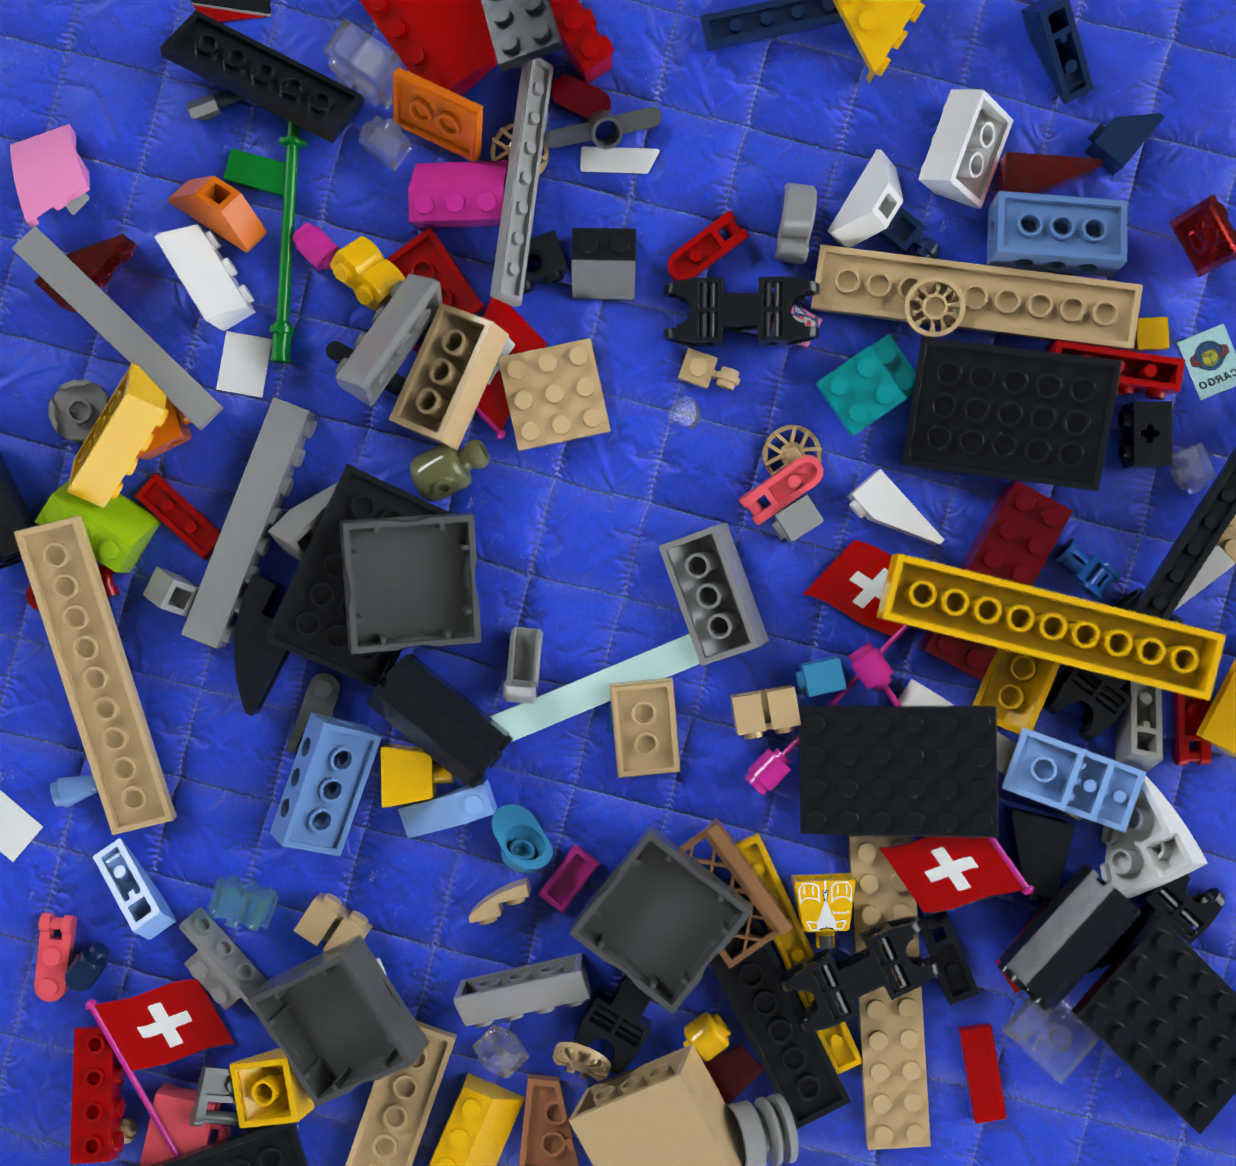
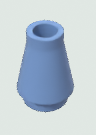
(72, 790)

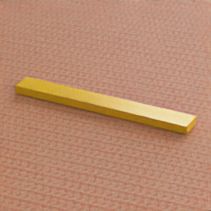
(794, 948)

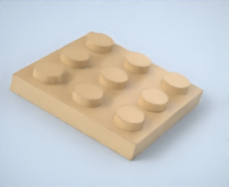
(554, 394)

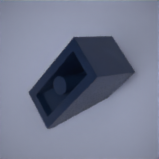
(1121, 139)

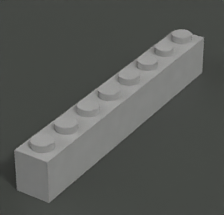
(248, 521)

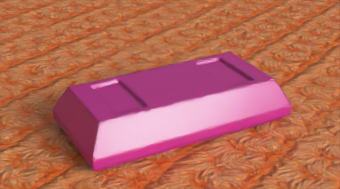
(569, 878)

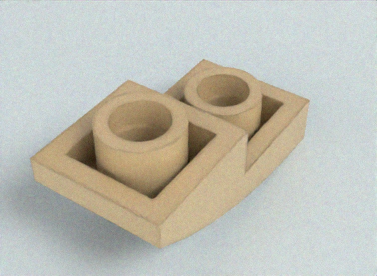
(492, 905)

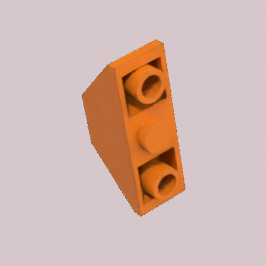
(220, 210)

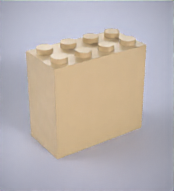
(659, 1117)

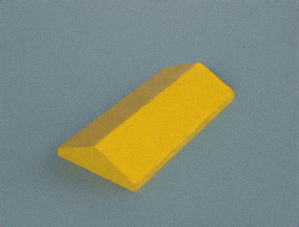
(1017, 688)

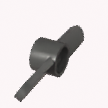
(623, 124)

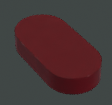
(579, 97)

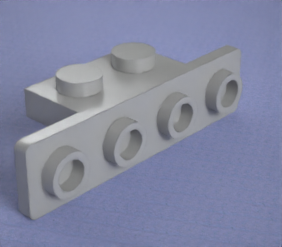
(219, 962)

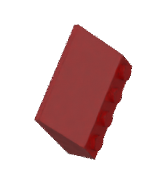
(438, 39)

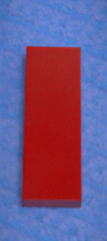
(179, 515)
(982, 1073)

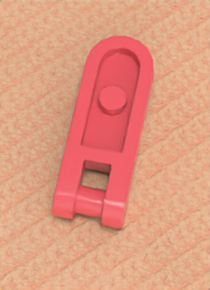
(783, 487)
(54, 955)

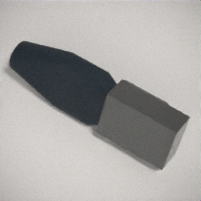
(209, 106)

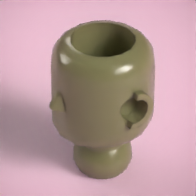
(445, 470)

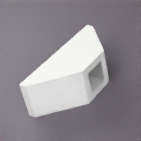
(869, 204)

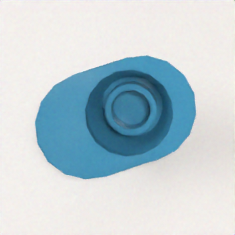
(521, 839)

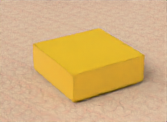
(1152, 334)

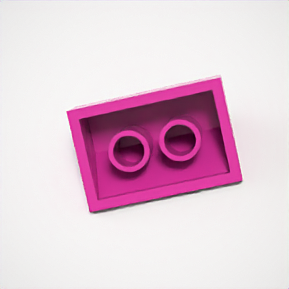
(457, 194)

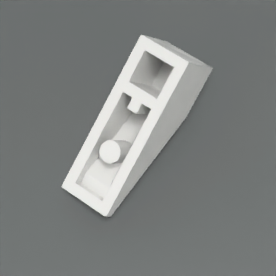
(885, 504)

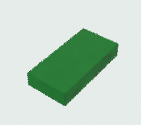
(255, 172)

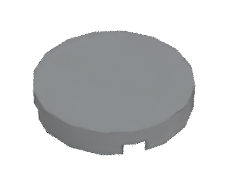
(77, 408)

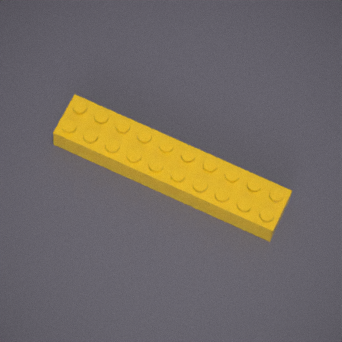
(1051, 626)

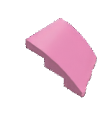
(48, 172)

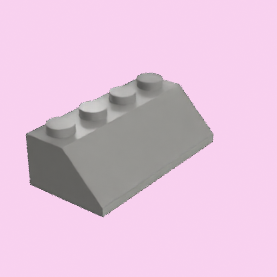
(390, 338)
(714, 594)
(523, 990)

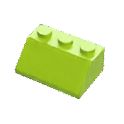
(115, 532)

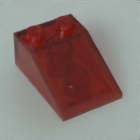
(1206, 235)

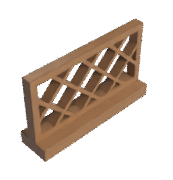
(750, 884)

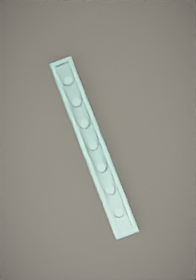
(595, 688)

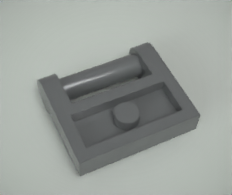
(214, 1086)

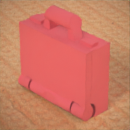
(174, 1109)

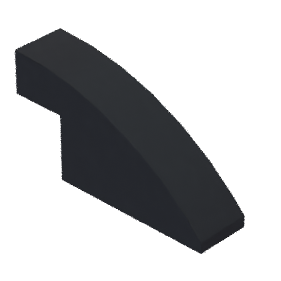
(255, 659)

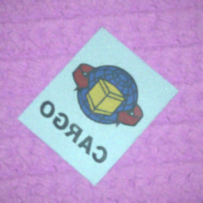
(1210, 361)

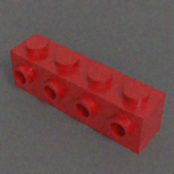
(581, 41)
(1139, 372)
(95, 1099)

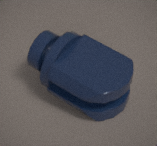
(87, 967)

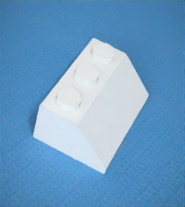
(966, 147)
(207, 275)

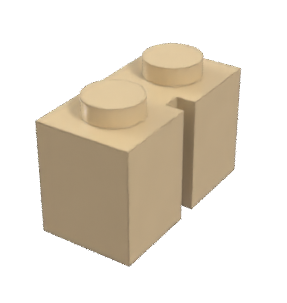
(765, 710)
(331, 922)

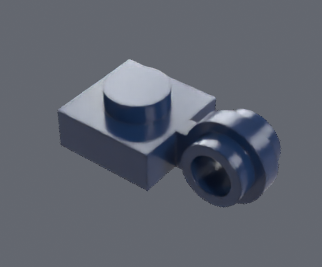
(905, 231)

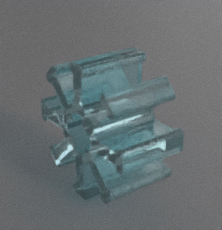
(243, 902)

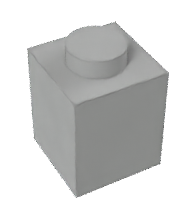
(796, 519)
(170, 591)

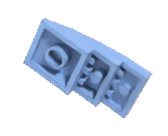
(1073, 779)

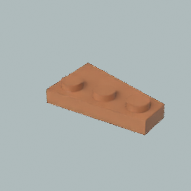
(546, 1128)

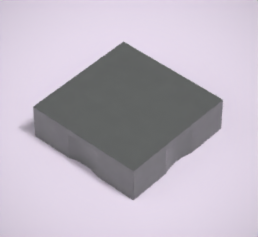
(410, 581)
(661, 919)
(339, 1021)

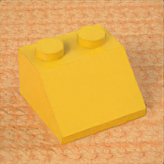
(268, 1091)

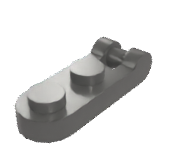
(320, 698)

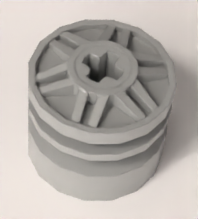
(766, 1131)

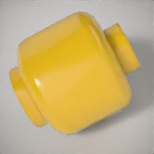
(708, 1035)

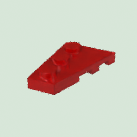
(430, 259)

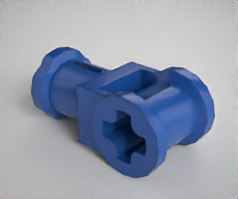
(1088, 570)

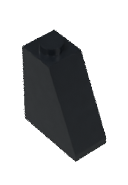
(1038, 849)

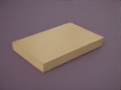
(645, 727)

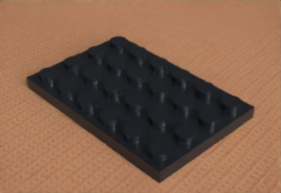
(1011, 413)
(313, 607)
(899, 770)
(1168, 1022)

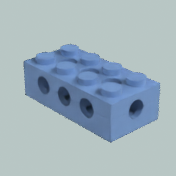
(1057, 233)
(325, 785)

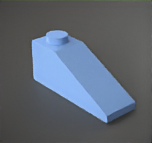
(448, 809)
(134, 890)

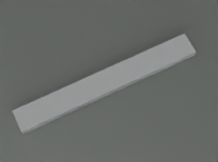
(522, 182)
(117, 327)

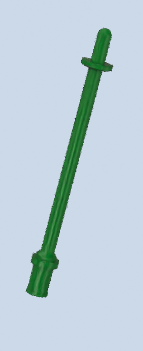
(282, 329)

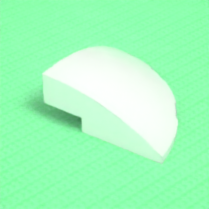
(1153, 847)

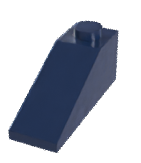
(1058, 46)

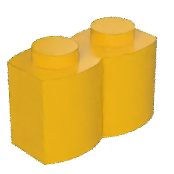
(366, 272)

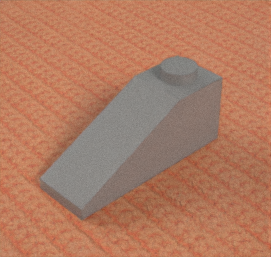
(299, 523)
(1140, 728)

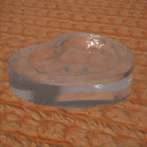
(685, 412)

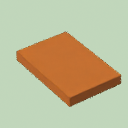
(437, 114)

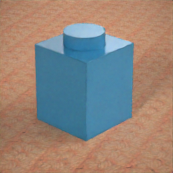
(820, 676)

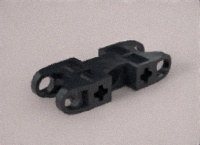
(741, 311)
(1094, 691)
(1169, 902)
(859, 974)
(617, 1021)

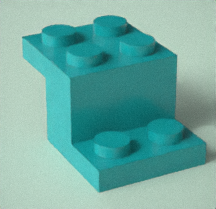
(868, 385)

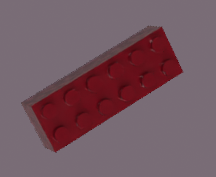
(1010, 548)

